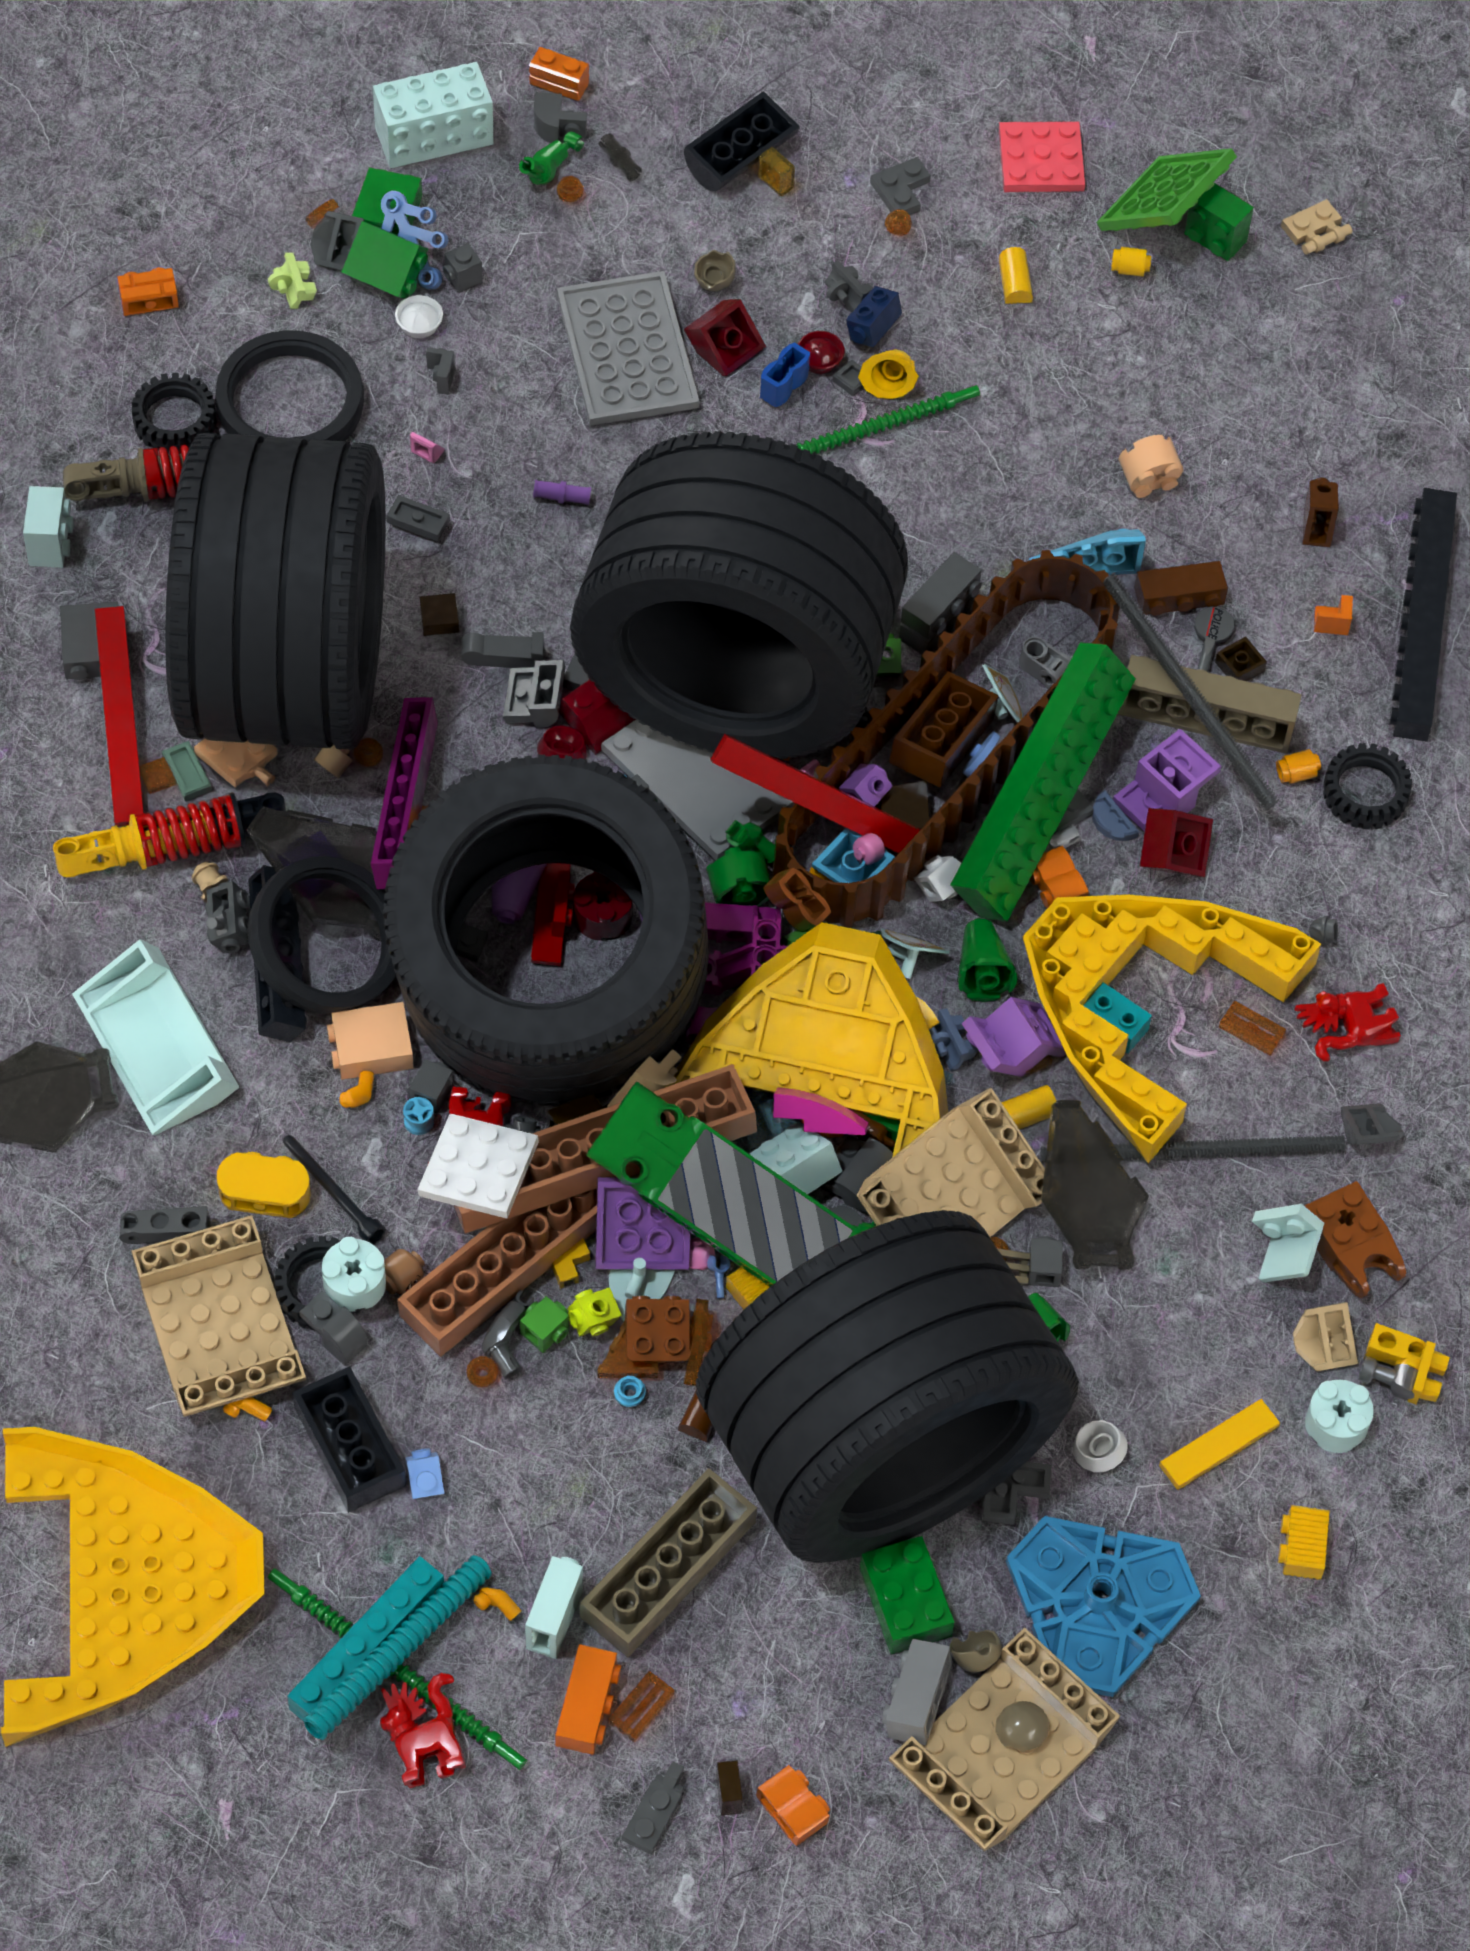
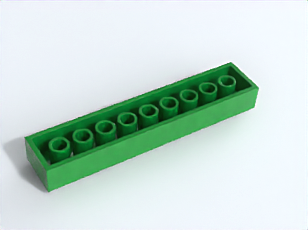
(1043, 782)

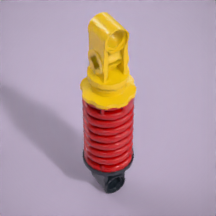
(152, 837)

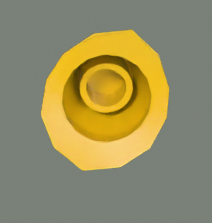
(888, 374)

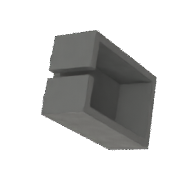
(939, 603)

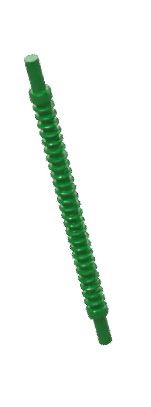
(947, 400)
(491, 1741)

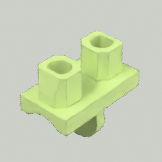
(289, 281)

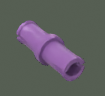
(562, 492)

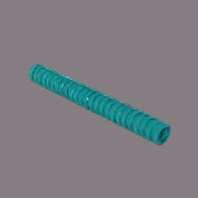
(397, 1647)

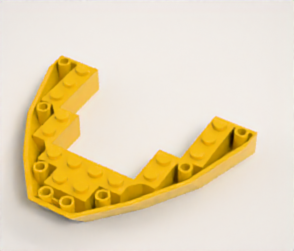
(1092, 939)

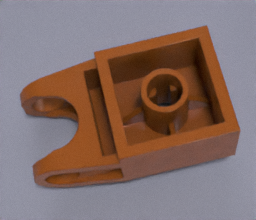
(1355, 1238)

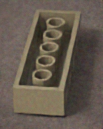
(1249, 710)
(668, 1562)

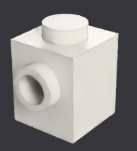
(937, 877)

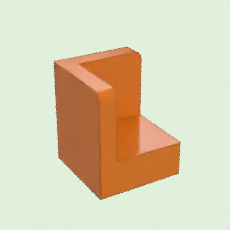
(1334, 619)

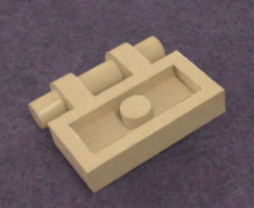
(1313, 221)

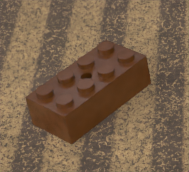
(943, 729)

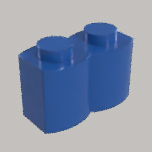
(784, 374)

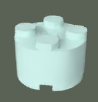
(354, 1274)
(1334, 1400)

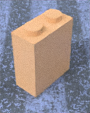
(370, 1040)

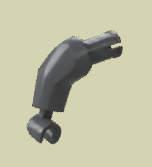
(499, 1335)

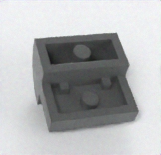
(535, 693)
(858, 1162)

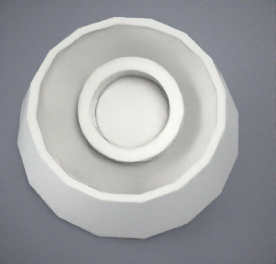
(419, 316)
(1109, 1445)

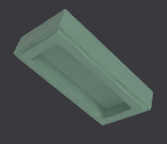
(187, 771)

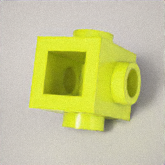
(593, 1312)

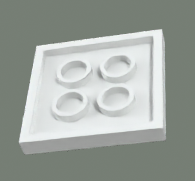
(478, 1165)

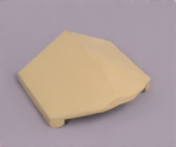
(1326, 1337)

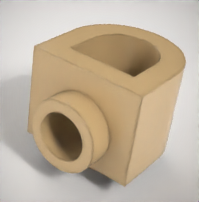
(334, 760)

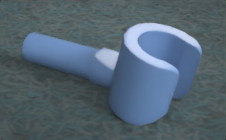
(719, 1273)

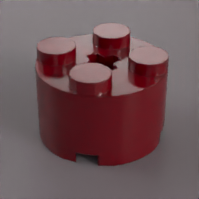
(601, 908)

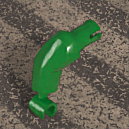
(544, 163)
(750, 837)

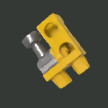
(1411, 1363)

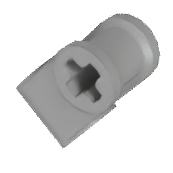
(1048, 663)

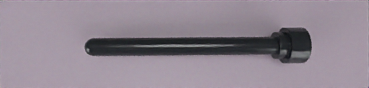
(369, 1228)

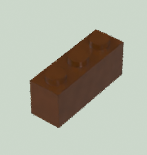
(1181, 588)

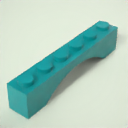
(365, 1635)

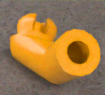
(359, 1094)
(250, 1406)
(497, 1598)

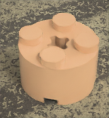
(1151, 465)

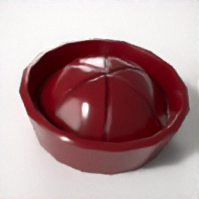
(825, 351)
(562, 737)

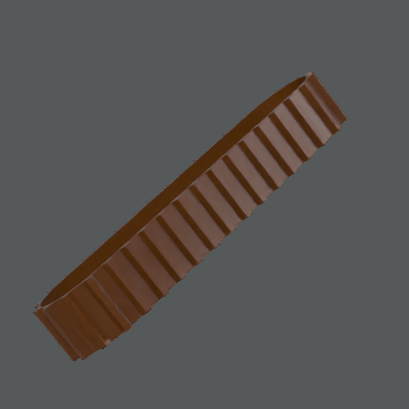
(1028, 581)

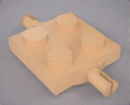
(237, 760)

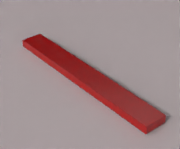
(119, 714)
(812, 793)

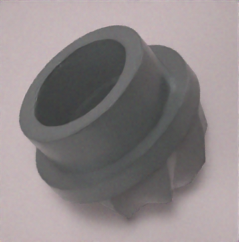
(1324, 930)

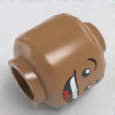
(403, 1271)

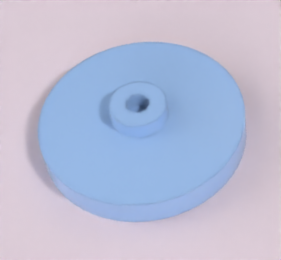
(980, 753)

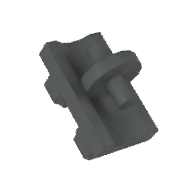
(845, 286)

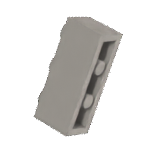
(917, 1691)

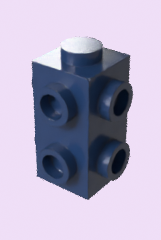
(874, 316)

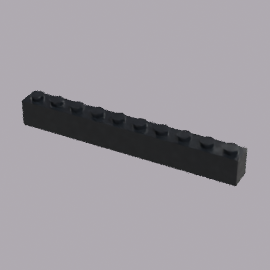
(1424, 614)

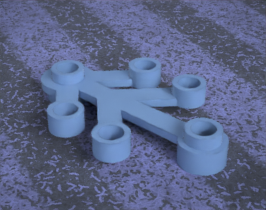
(412, 232)

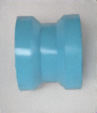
(423, 1110)

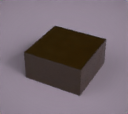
(439, 614)
(1241, 660)
(729, 1788)

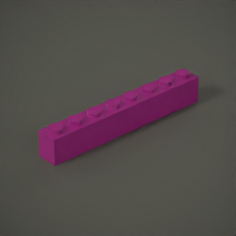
(405, 782)

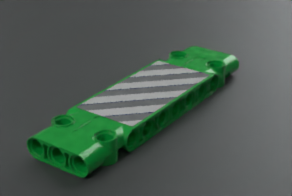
(715, 1188)

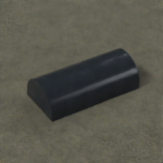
(738, 142)

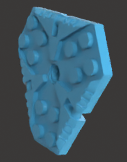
(1095, 1636)

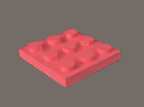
(1041, 157)

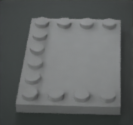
(627, 348)
(691, 787)

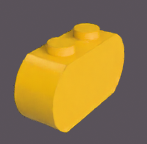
(263, 1184)

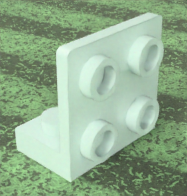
(1292, 1243)

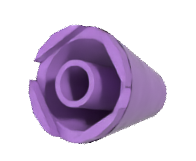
(514, 892)

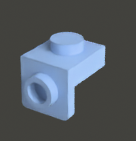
(424, 1473)

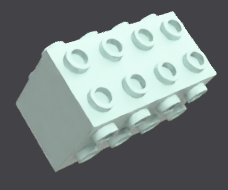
(433, 114)

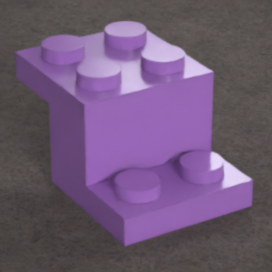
(1167, 778)
(1014, 1037)

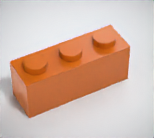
(587, 1700)

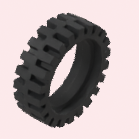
(167, 388)
(1375, 759)
(286, 1269)

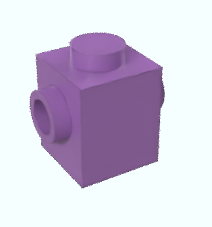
(867, 783)

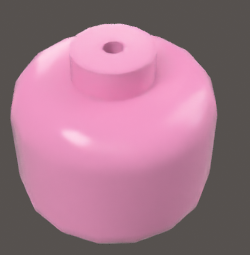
(869, 848)
(699, 1254)

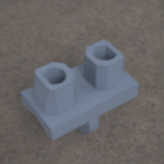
(948, 1040)

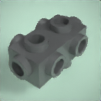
(227, 916)

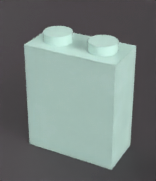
(554, 1606)

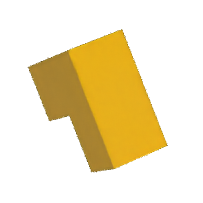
(564, 1265)

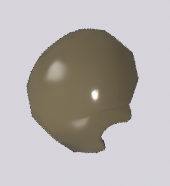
(715, 270)
(977, 1651)
(1022, 1726)

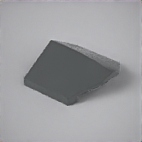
(334, 239)
(1369, 1124)

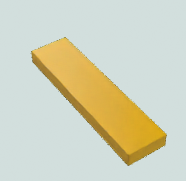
(1219, 1444)

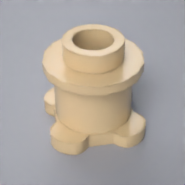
(207, 877)

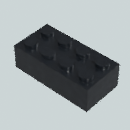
(349, 1439)

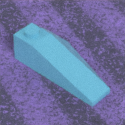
(1111, 551)

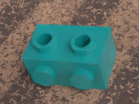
(1120, 1012)

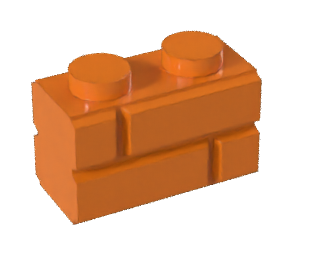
(559, 73)
(148, 291)

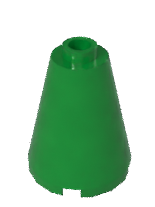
(984, 963)

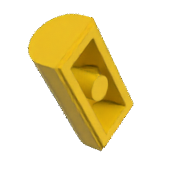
(1015, 276)
(1030, 1106)

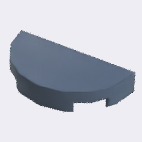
(1111, 820)

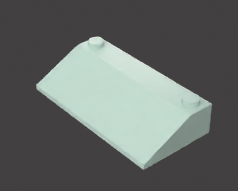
(155, 1038)

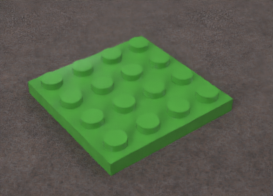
(1167, 190)

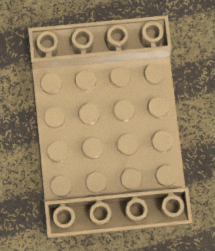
(962, 1163)
(217, 1316)
(992, 1785)

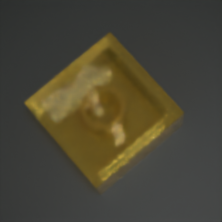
(776, 171)

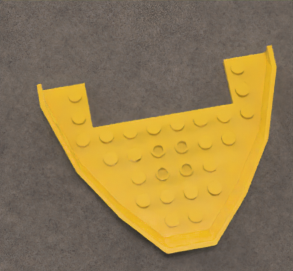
(831, 1023)
(150, 1573)

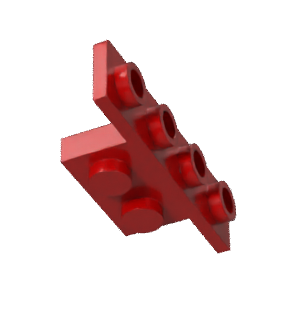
(552, 914)

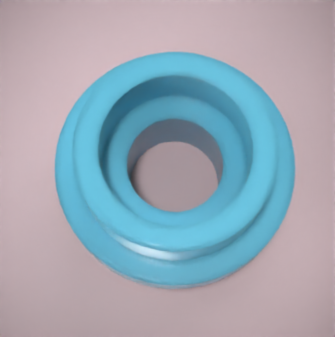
(634, 1384)

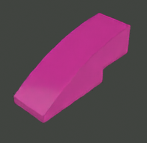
(818, 1112)

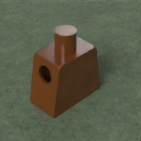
(1322, 500)

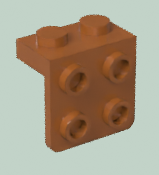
(657, 1329)

